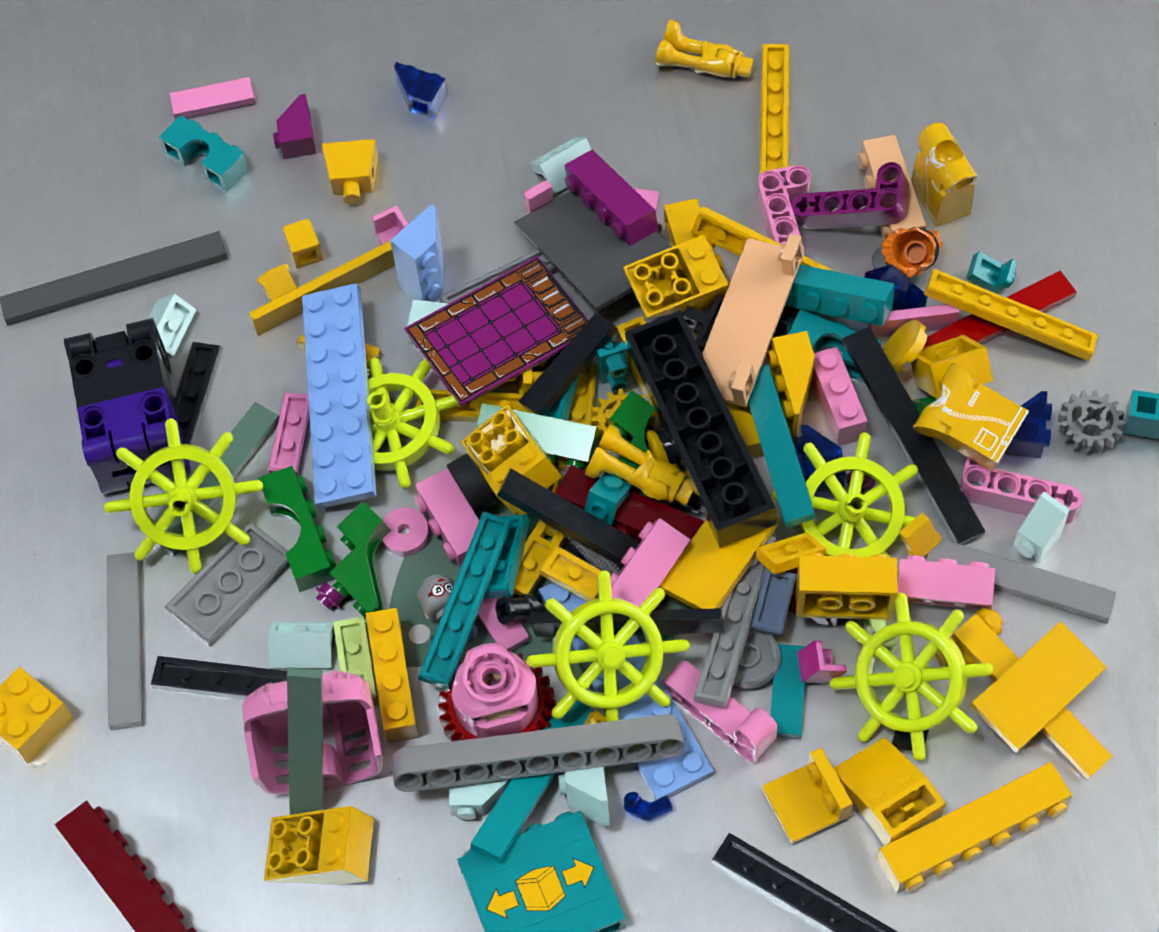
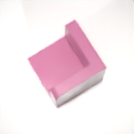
(388, 224)

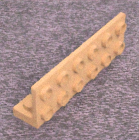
(751, 315)

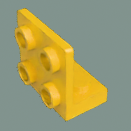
(809, 798)

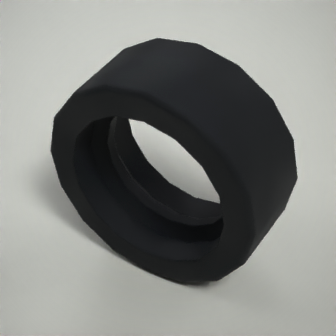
(471, 483)

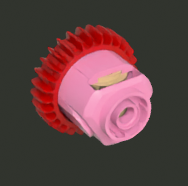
(495, 696)

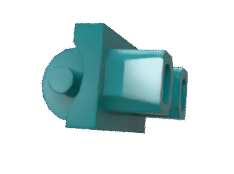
(614, 365)

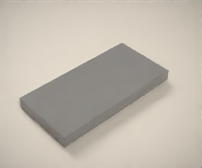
(228, 584)

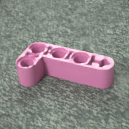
(775, 193)
(1020, 487)
(739, 728)

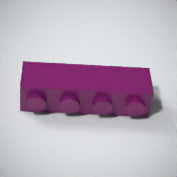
(611, 197)

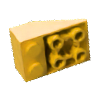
(677, 278)
(792, 369)
(507, 444)
(889, 791)
(320, 847)

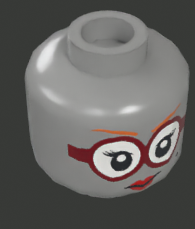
(434, 595)

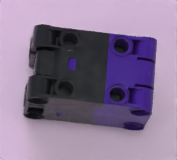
(122, 400)

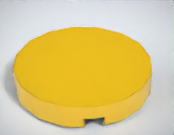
(905, 344)

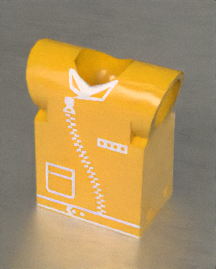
(943, 176)
(971, 418)

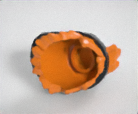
(909, 250)

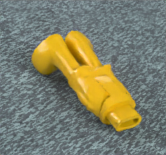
(715, 58)
(654, 475)

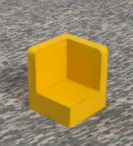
(302, 243)

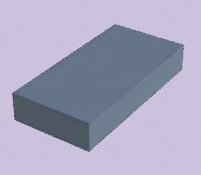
(773, 602)

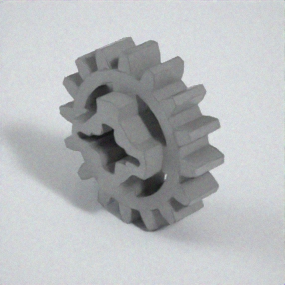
(1091, 421)

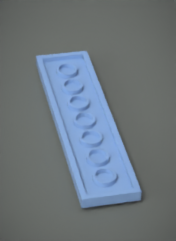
(338, 396)
(661, 776)

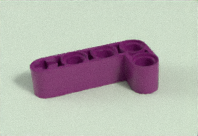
(816, 212)

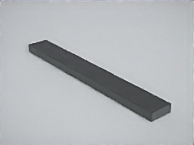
(112, 278)

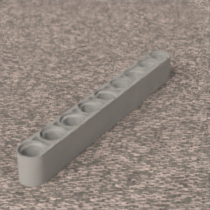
(537, 753)

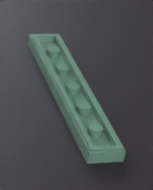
(247, 438)
(305, 740)

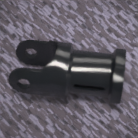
(519, 608)

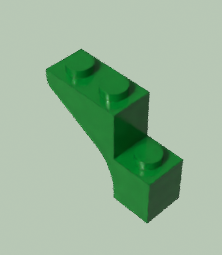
(631, 421)
(356, 572)

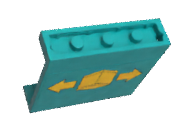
(544, 882)

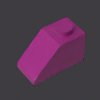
(295, 130)

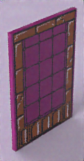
(497, 331)

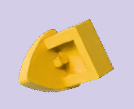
(276, 282)
(920, 536)

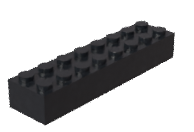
(701, 429)

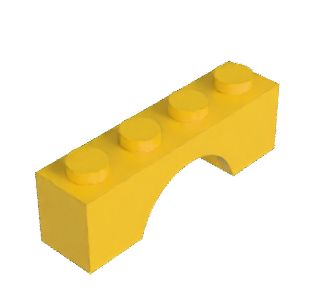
(392, 675)

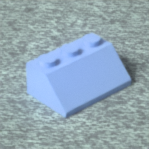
(420, 257)

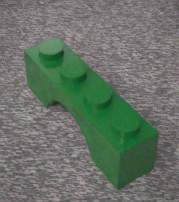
(307, 557)

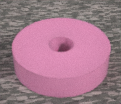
(413, 541)

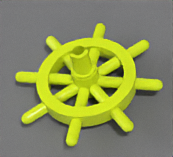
(391, 420)
(183, 496)
(853, 507)
(607, 652)
(911, 676)

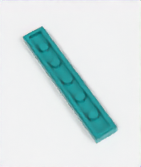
(780, 451)
(465, 601)
(519, 799)

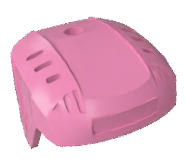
(345, 702)

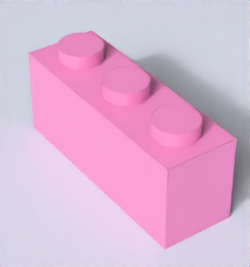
(838, 397)
(449, 513)
(648, 563)
(946, 583)

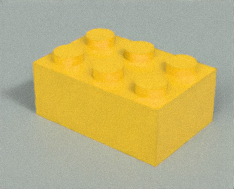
(846, 586)

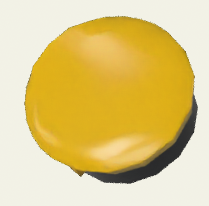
(660, 446)

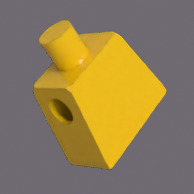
(351, 167)

